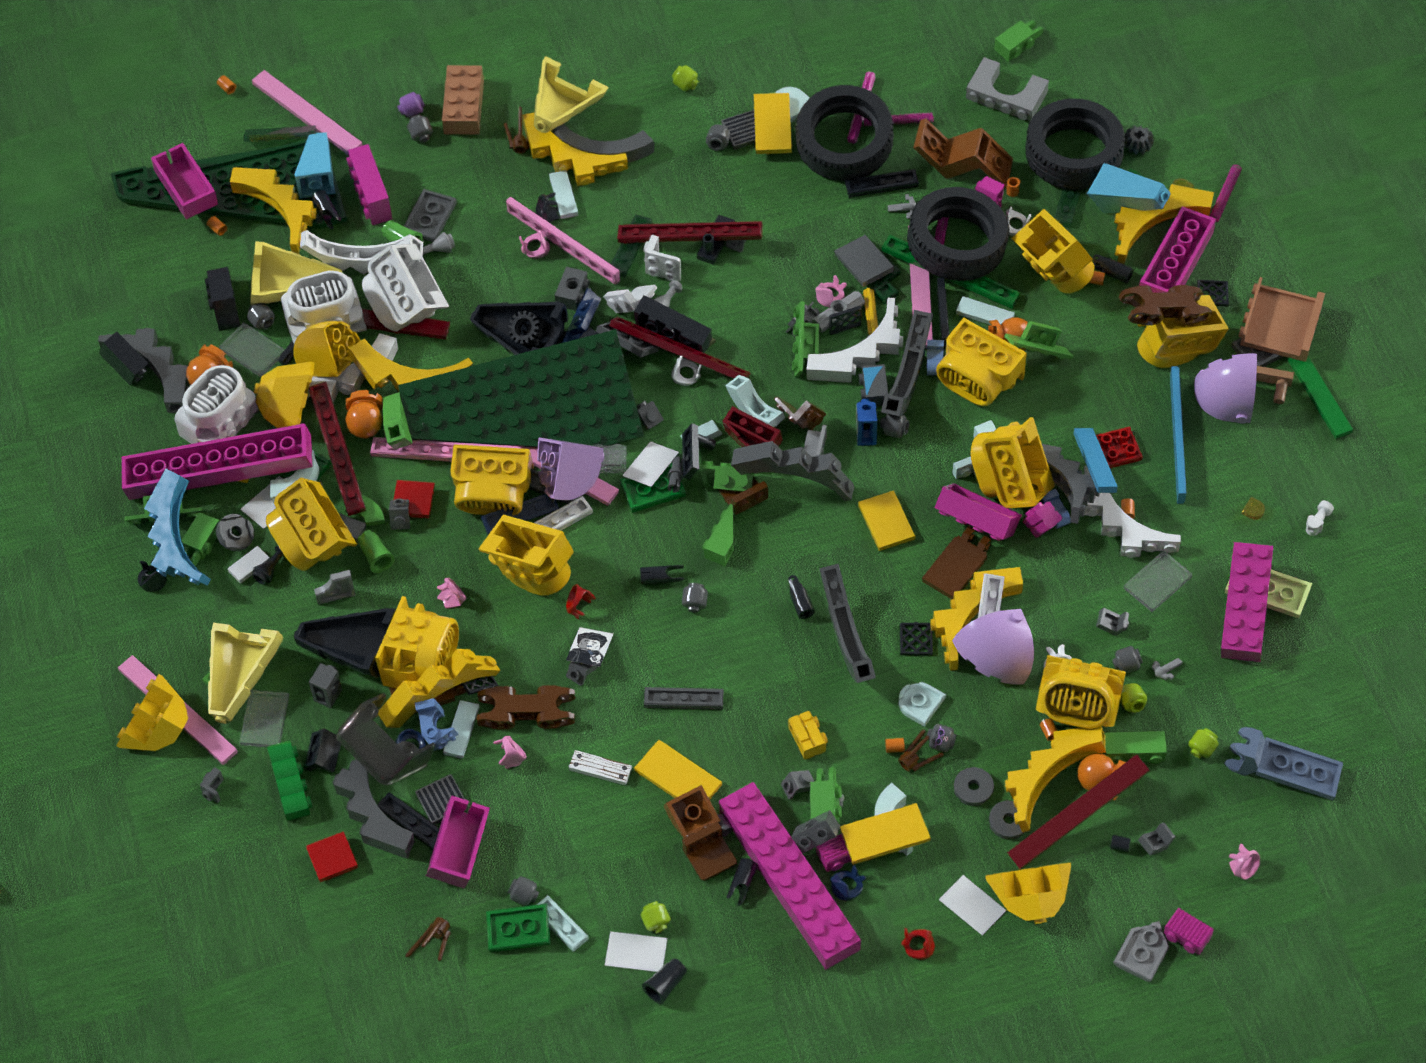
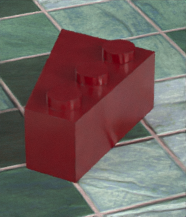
(749, 430)

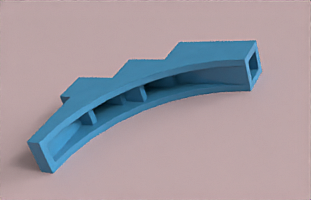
(165, 508)

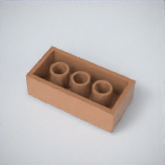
(462, 99)

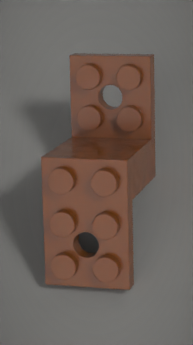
(963, 152)

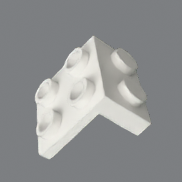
(661, 264)
(624, 301)

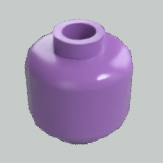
(411, 105)

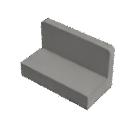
(815, 441)

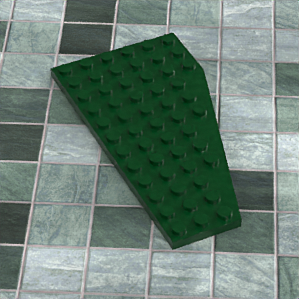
(554, 393)

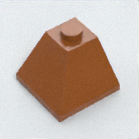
(691, 811)

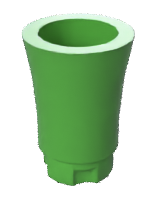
(395, 231)
(375, 552)

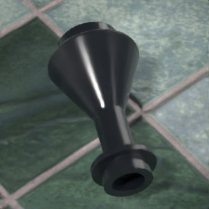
(264, 572)

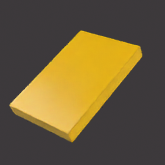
(886, 520)

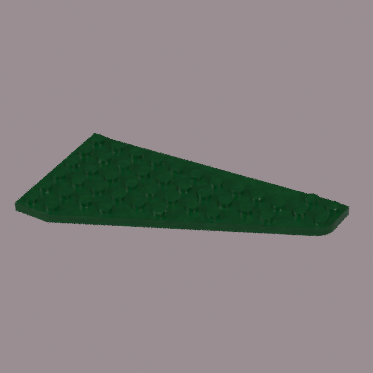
(145, 188)

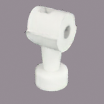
(1315, 523)

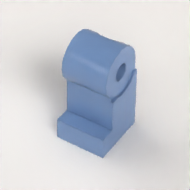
(934, 355)
(1053, 498)

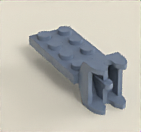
(1285, 764)

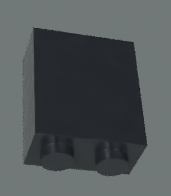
(124, 358)

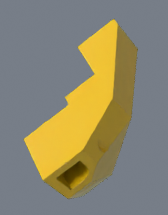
(156, 719)

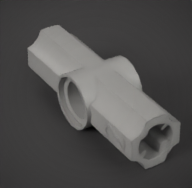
(852, 300)

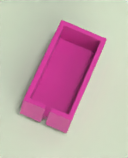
(184, 181)
(369, 185)
(977, 511)
(457, 842)

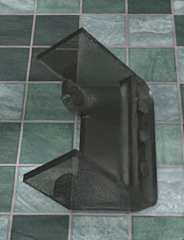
(376, 750)

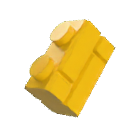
(807, 734)

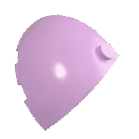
(1228, 388)
(568, 467)
(998, 645)

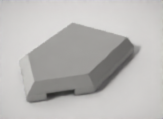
(1142, 951)

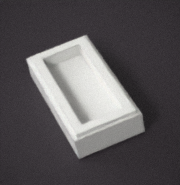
(243, 567)

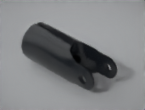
(325, 207)
(1113, 268)
(658, 574)
(800, 598)
(743, 878)

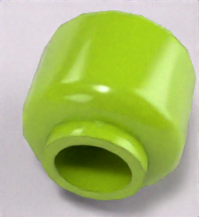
(685, 78)
(1133, 698)
(1203, 743)
(655, 917)

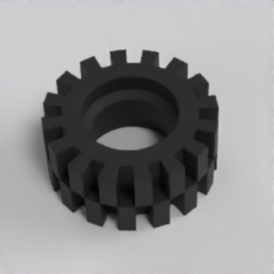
(517, 323)

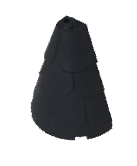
(495, 318)
(347, 639)

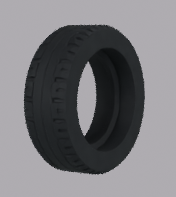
(844, 100)
(1078, 115)
(949, 262)

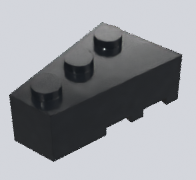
(222, 298)

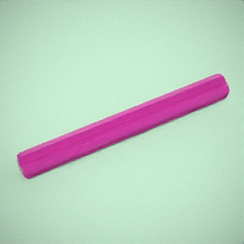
(857, 119)

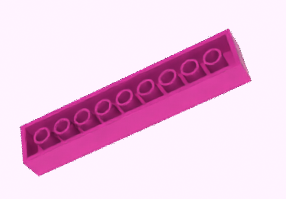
(220, 460)
(790, 876)

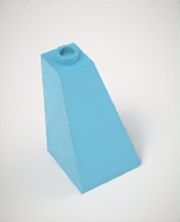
(315, 167)
(1119, 188)

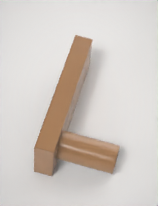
(1279, 377)

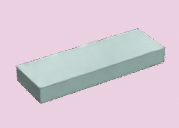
(564, 194)
(982, 311)
(463, 724)
(564, 926)

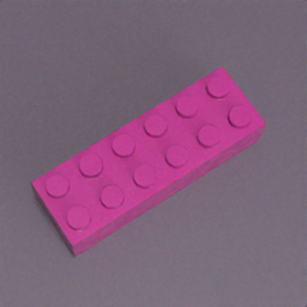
(1179, 251)
(1247, 602)

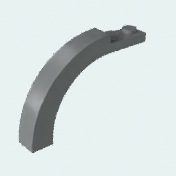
(635, 147)
(899, 397)
(854, 655)

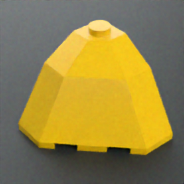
(283, 393)
(1032, 891)

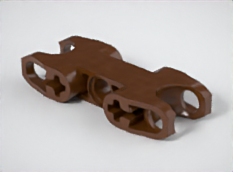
(1176, 303)
(513, 707)

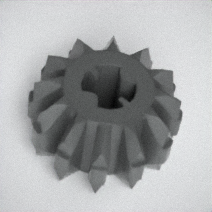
(1138, 140)

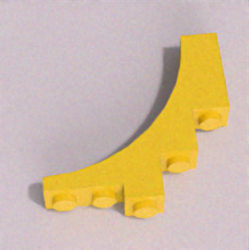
(565, 157)
(266, 186)
(1135, 222)
(380, 370)
(965, 606)
(459, 668)
(1045, 764)

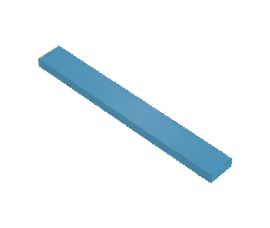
(1178, 435)

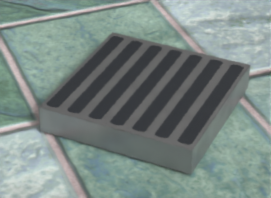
(741, 129)
(436, 796)

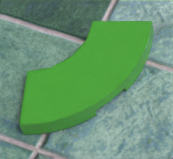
(373, 515)

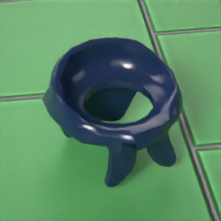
(410, 733)
(841, 889)

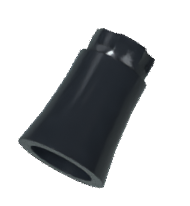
(664, 981)

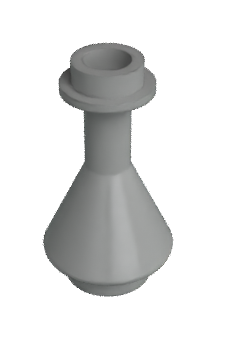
(441, 244)
(675, 287)

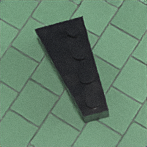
(672, 324)

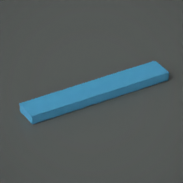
(1095, 460)

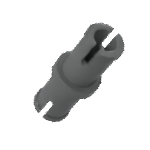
(675, 475)

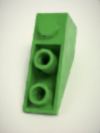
(395, 422)
(720, 544)

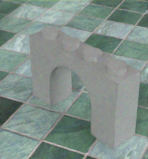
(1020, 105)

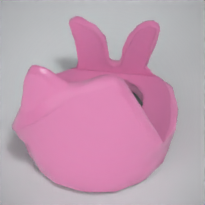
(541, 252)
(825, 296)
(451, 594)
(514, 753)
(1244, 863)

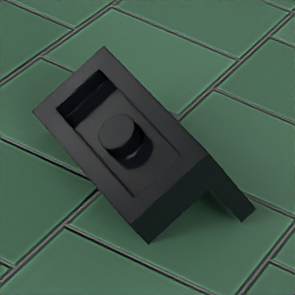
(322, 751)

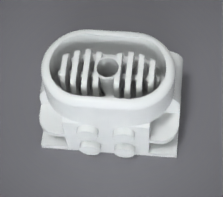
(401, 287)
(321, 299)
(215, 406)

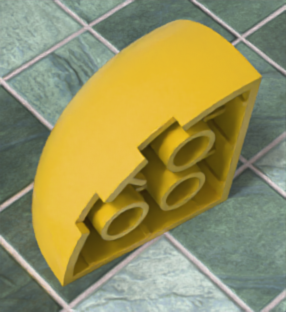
(327, 346)

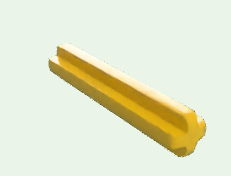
(870, 310)

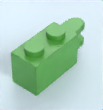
(1017, 39)
(200, 537)
(825, 795)

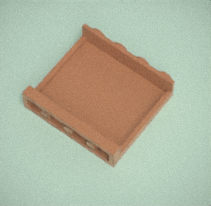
(1281, 321)

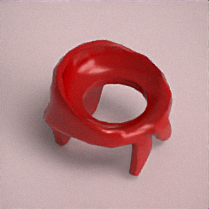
(575, 595)
(928, 945)

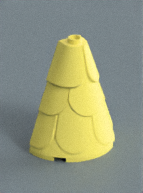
(559, 99)
(277, 269)
(236, 667)

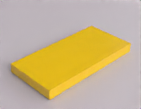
(772, 123)
(675, 772)
(885, 833)

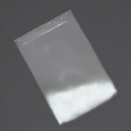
(252, 349)
(1157, 581)
(264, 718)

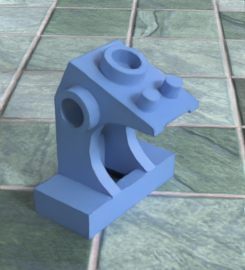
(429, 712)

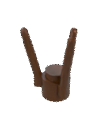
(519, 143)
(909, 759)
(437, 929)

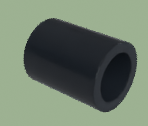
(1120, 843)

